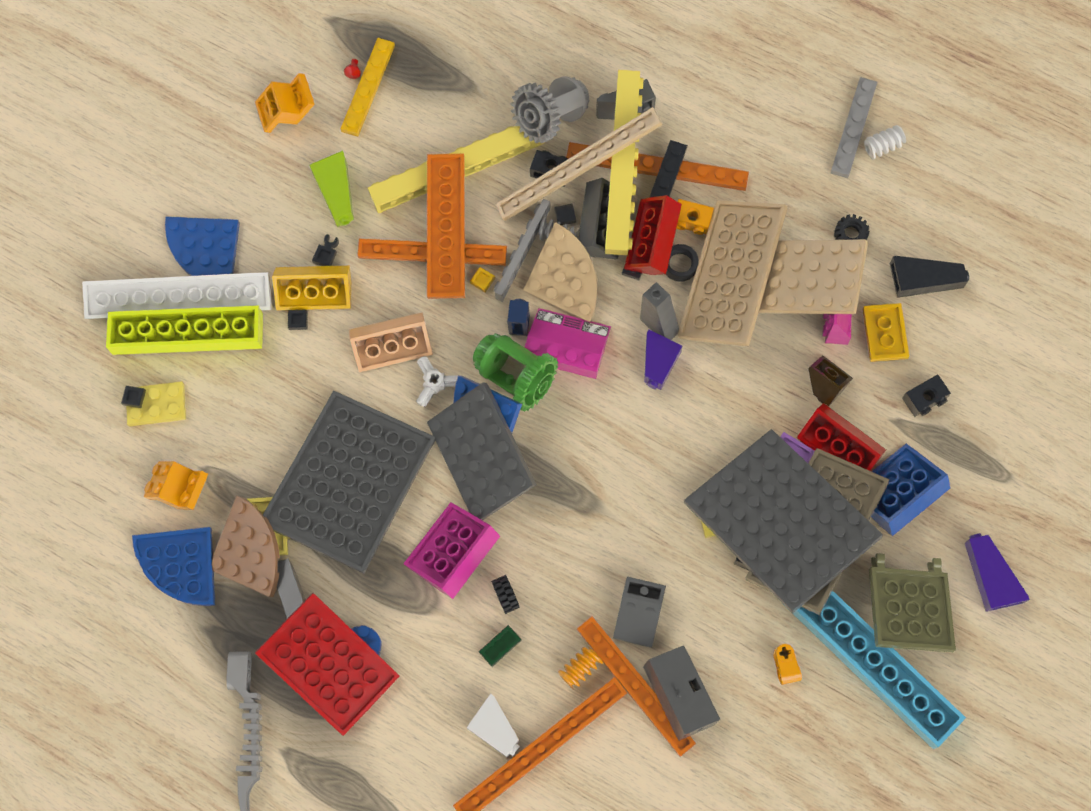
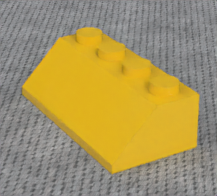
(312, 287)

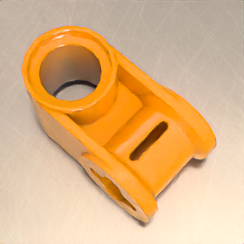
(787, 667)

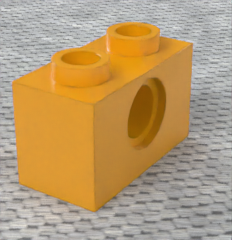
(702, 214)

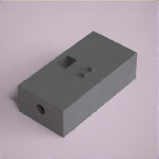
(681, 692)

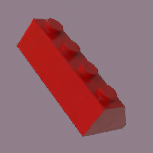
(653, 235)
(840, 438)

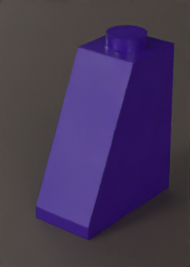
(659, 359)

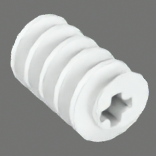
(884, 140)

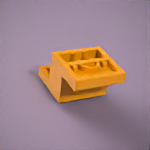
(284, 102)
(175, 485)

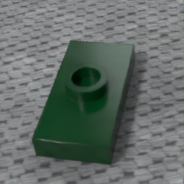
(500, 646)

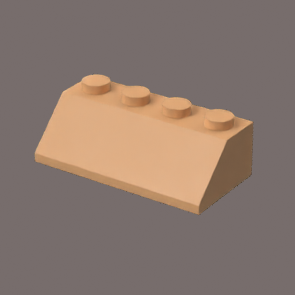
(390, 342)

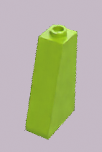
(334, 185)

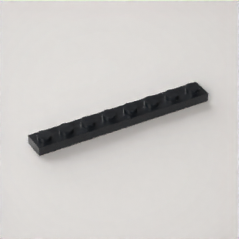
(665, 181)

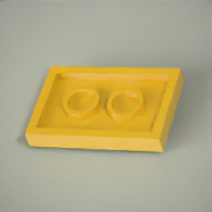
(885, 332)

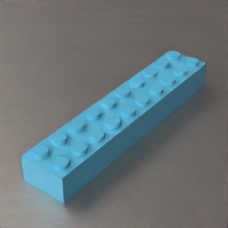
(883, 671)

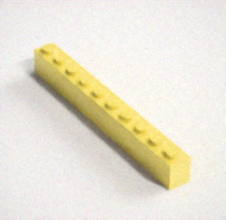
(478, 156)
(623, 167)

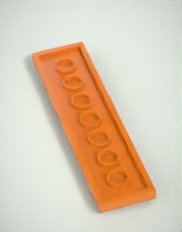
(445, 226)

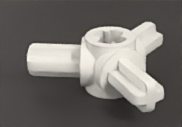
(429, 386)

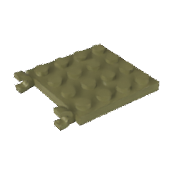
(911, 607)

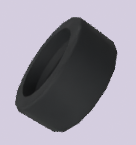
(687, 275)

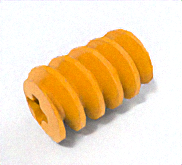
(580, 667)

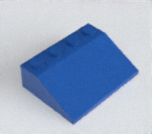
(911, 488)

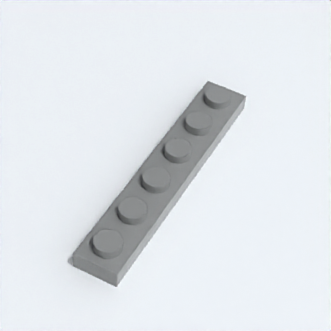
(853, 127)
(518, 256)

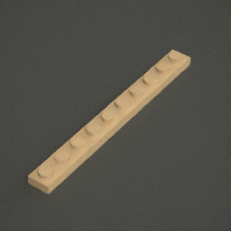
(579, 164)

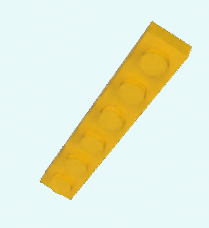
(367, 87)

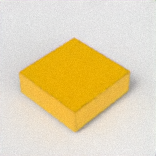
(482, 279)

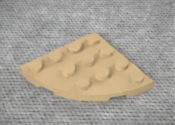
(565, 274)

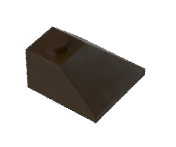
(827, 380)

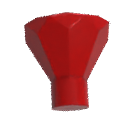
(352, 70)

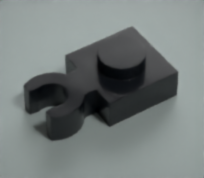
(326, 254)

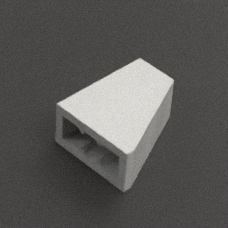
(493, 728)

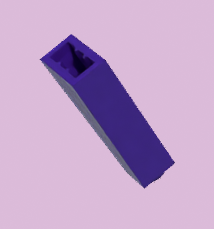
(994, 577)

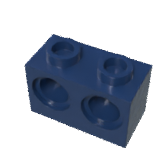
(518, 317)

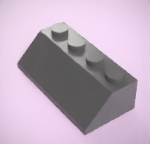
(594, 218)

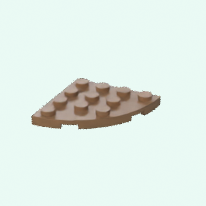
(248, 549)

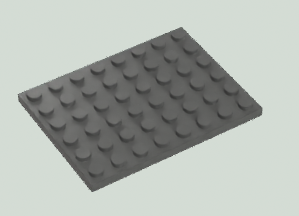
(348, 481)
(783, 520)

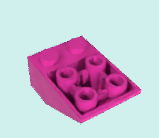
(837, 328)

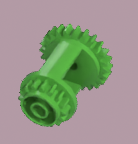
(533, 380)

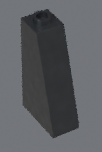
(926, 276)

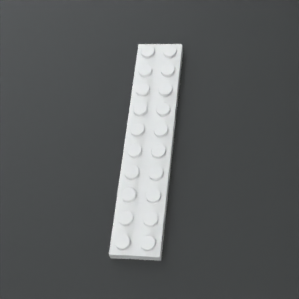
(176, 293)

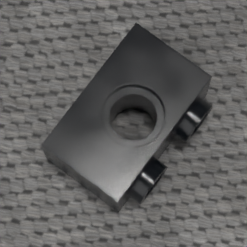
(541, 162)
(934, 388)

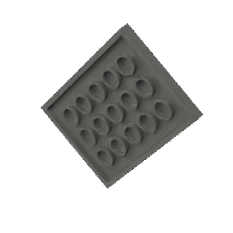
(481, 452)

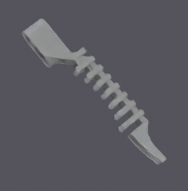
(239, 679)

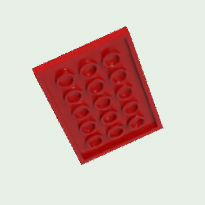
(327, 664)

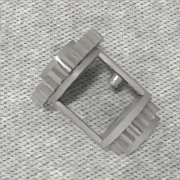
(540, 111)

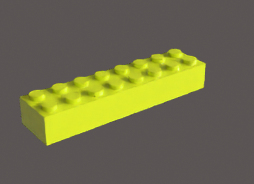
(184, 330)

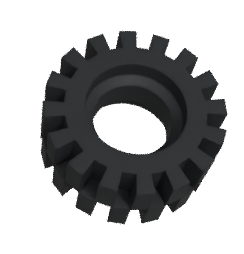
(844, 223)
(505, 594)

